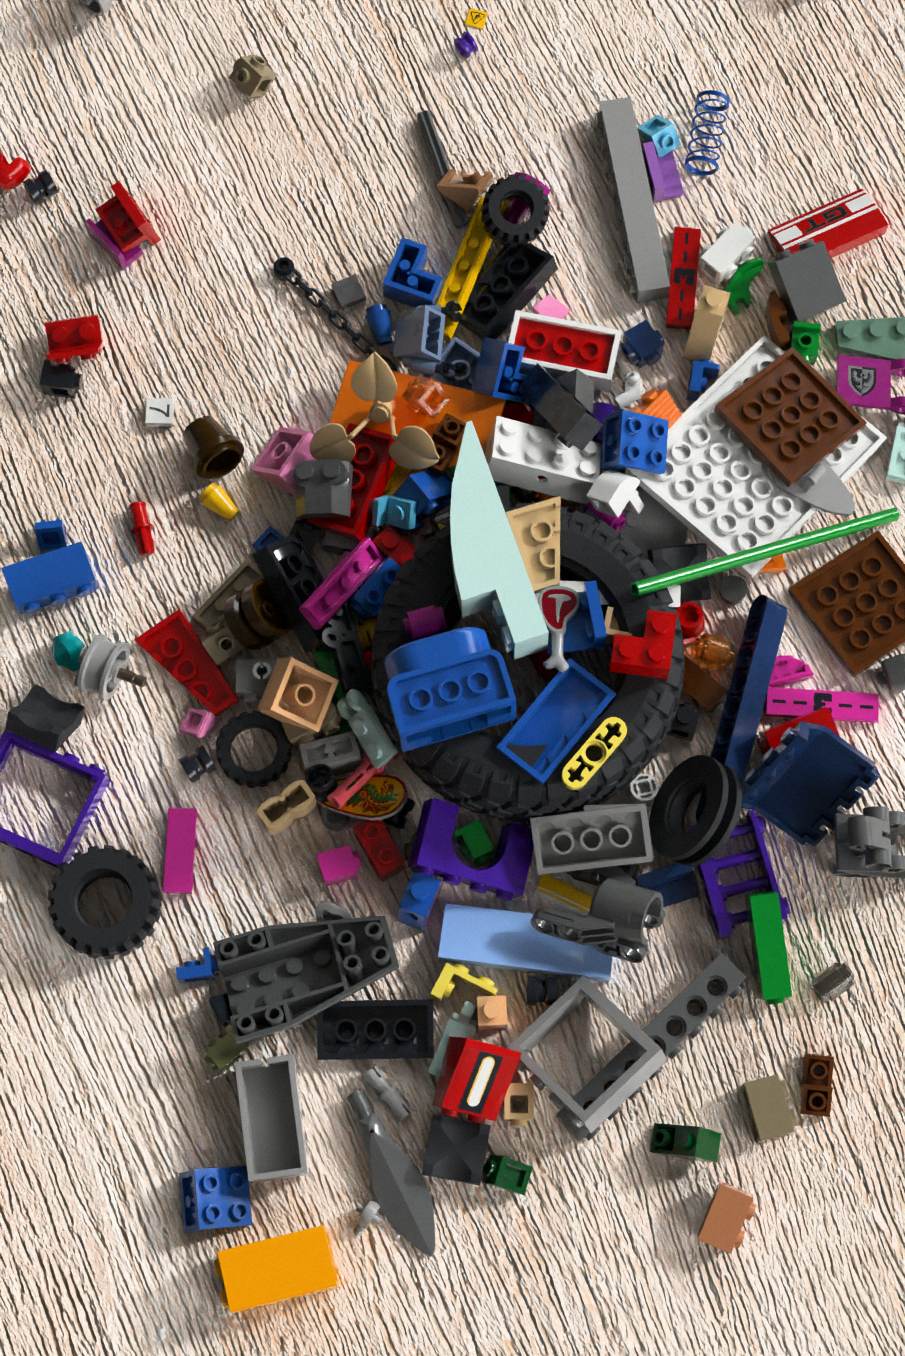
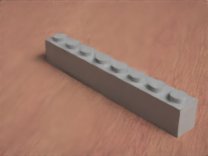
(633, 200)

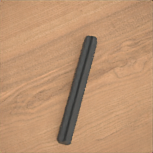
(439, 162)

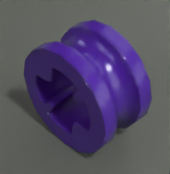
(465, 45)

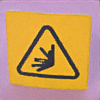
(476, 18)

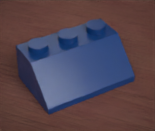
(50, 578)

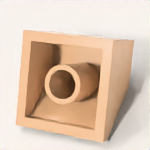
(298, 694)

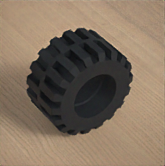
(525, 191)

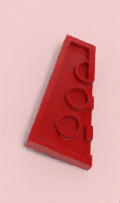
(183, 655)

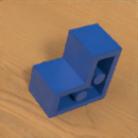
(407, 280)
(499, 369)
(429, 491)

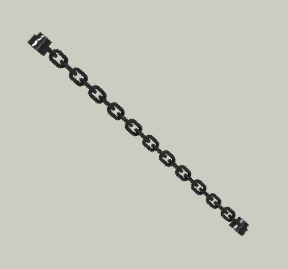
(288, 273)

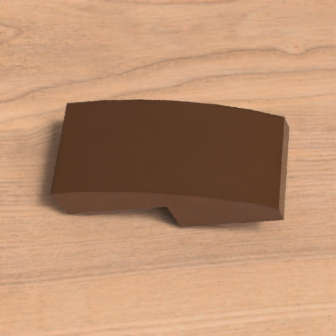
(775, 316)
(447, 441)
(702, 686)
(816, 1084)

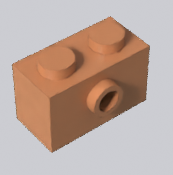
(726, 1217)

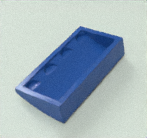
(558, 719)

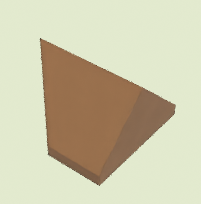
(464, 188)

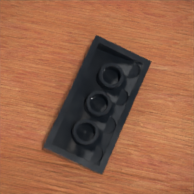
(504, 287)
(292, 580)
(376, 1030)

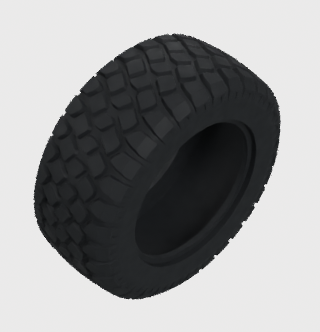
(469, 766)

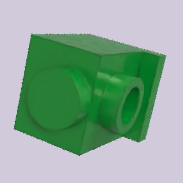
(808, 334)
(475, 843)

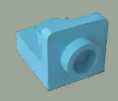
(661, 133)
(394, 511)

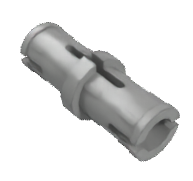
(387, 1093)

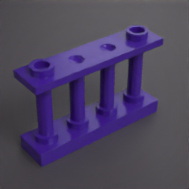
(717, 894)

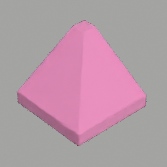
(551, 307)
(198, 722)

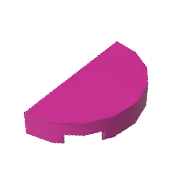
(789, 670)

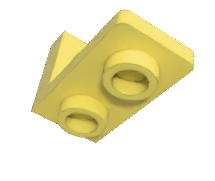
(445, 985)

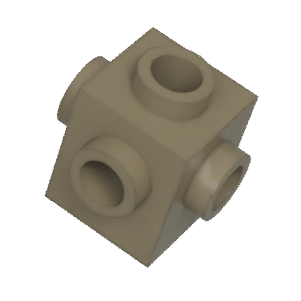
(252, 75)
(215, 647)

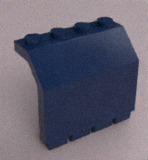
(808, 781)

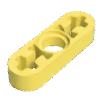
(601, 731)

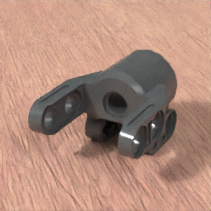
(614, 918)

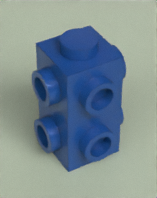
(369, 596)

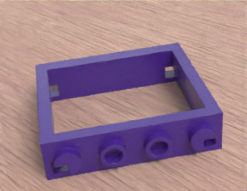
(71, 764)

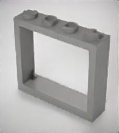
(622, 1088)

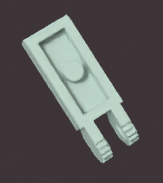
(367, 728)

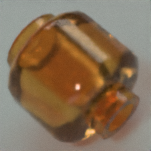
(712, 652)

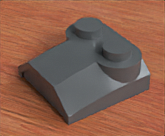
(323, 489)

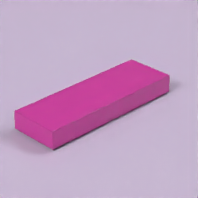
(180, 851)

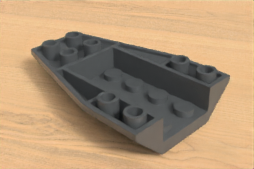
(300, 969)

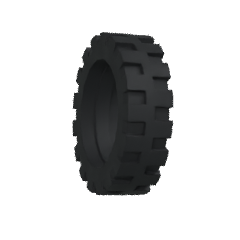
(259, 777)

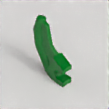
(739, 284)

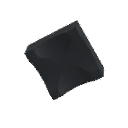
(678, 557)
(44, 719)
(456, 1150)

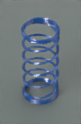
(714, 108)

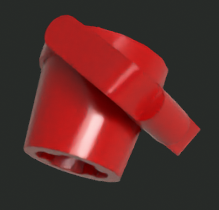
(691, 621)

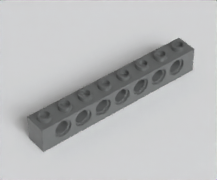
(719, 971)

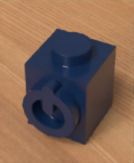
(642, 345)

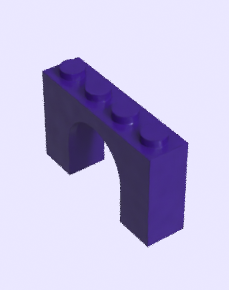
(435, 854)

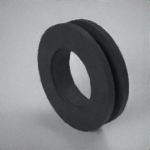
(716, 821)

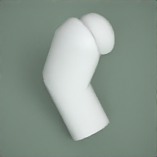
(632, 392)

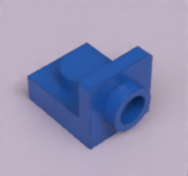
(698, 377)
(194, 972)

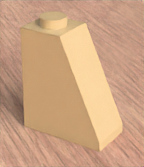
(706, 324)

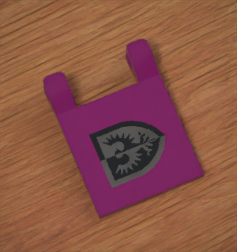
(868, 382)

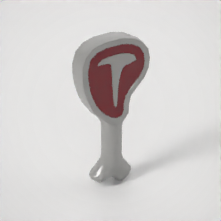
(558, 607)

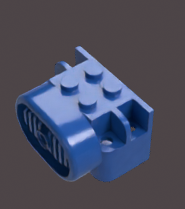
(447, 687)

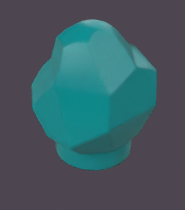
(67, 650)

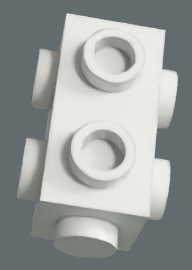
(727, 252)

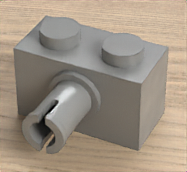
(252, 678)

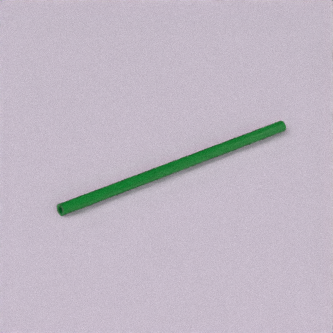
(762, 552)

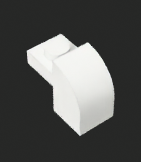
(615, 492)

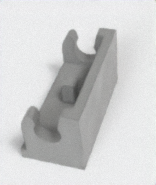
(337, 752)

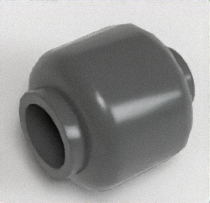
(893, 673)

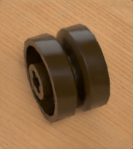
(255, 616)

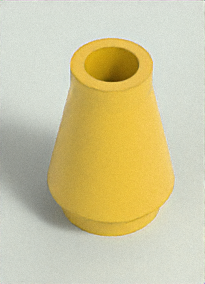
(218, 501)

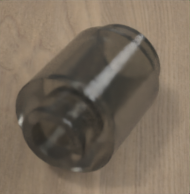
(833, 982)

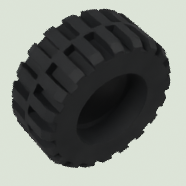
(78, 876)

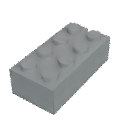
(272, 1119)

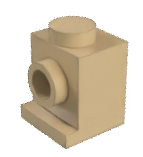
(519, 1092)

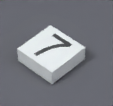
(159, 412)

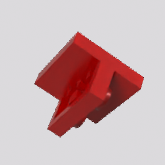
(126, 220)

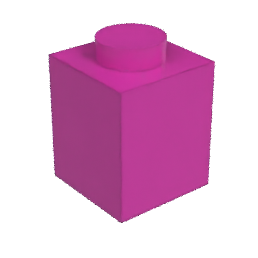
(339, 865)

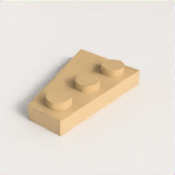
(538, 541)

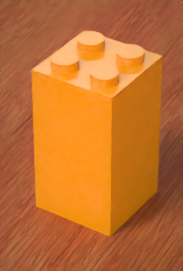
(276, 1269)

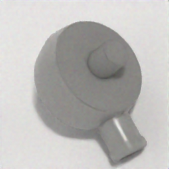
(368, 1215)

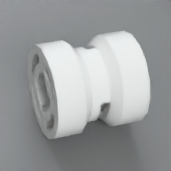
(641, 794)

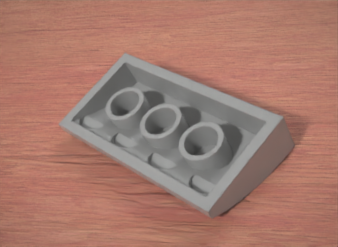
(591, 839)

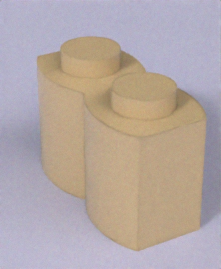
(293, 803)

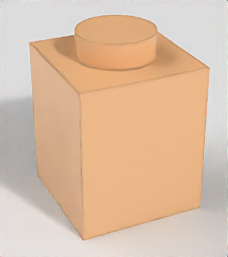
(492, 1012)

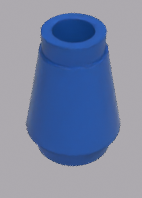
(379, 321)

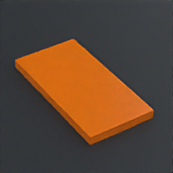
(464, 405)

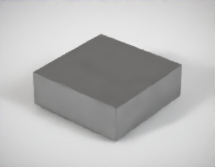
(348, 292)

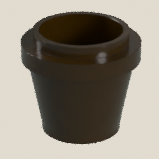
(212, 448)

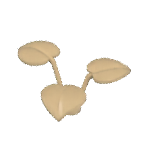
(376, 382)

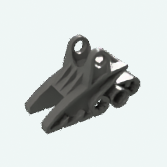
(869, 843)

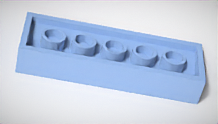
(511, 943)

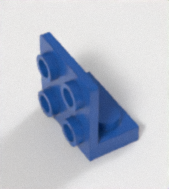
(634, 442)
(587, 627)
(215, 1198)

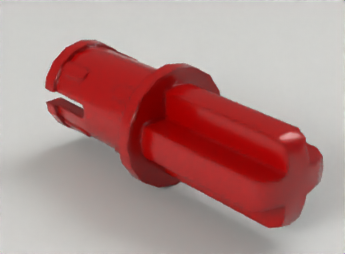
(142, 528)

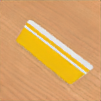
(564, 895)

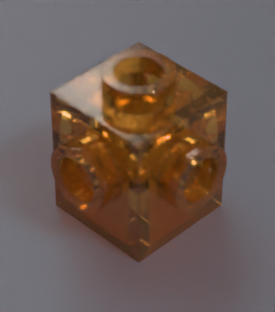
(426, 396)

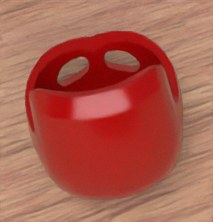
(14, 173)

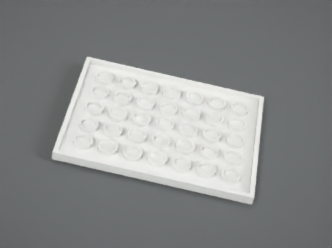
(720, 482)

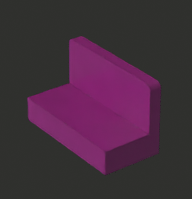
(106, 241)

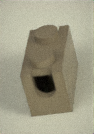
(769, 1108)

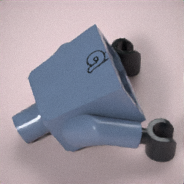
(420, 339)

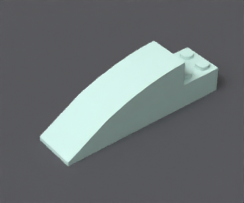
(486, 555)

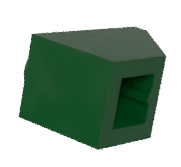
(685, 1142)

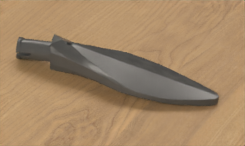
(395, 1180)

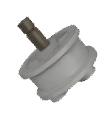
(105, 667)

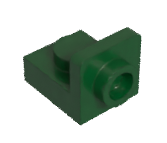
(506, 1174)

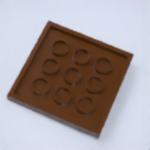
(790, 416)
(857, 603)

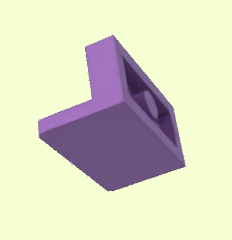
(661, 174)

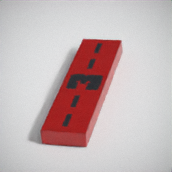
(683, 278)

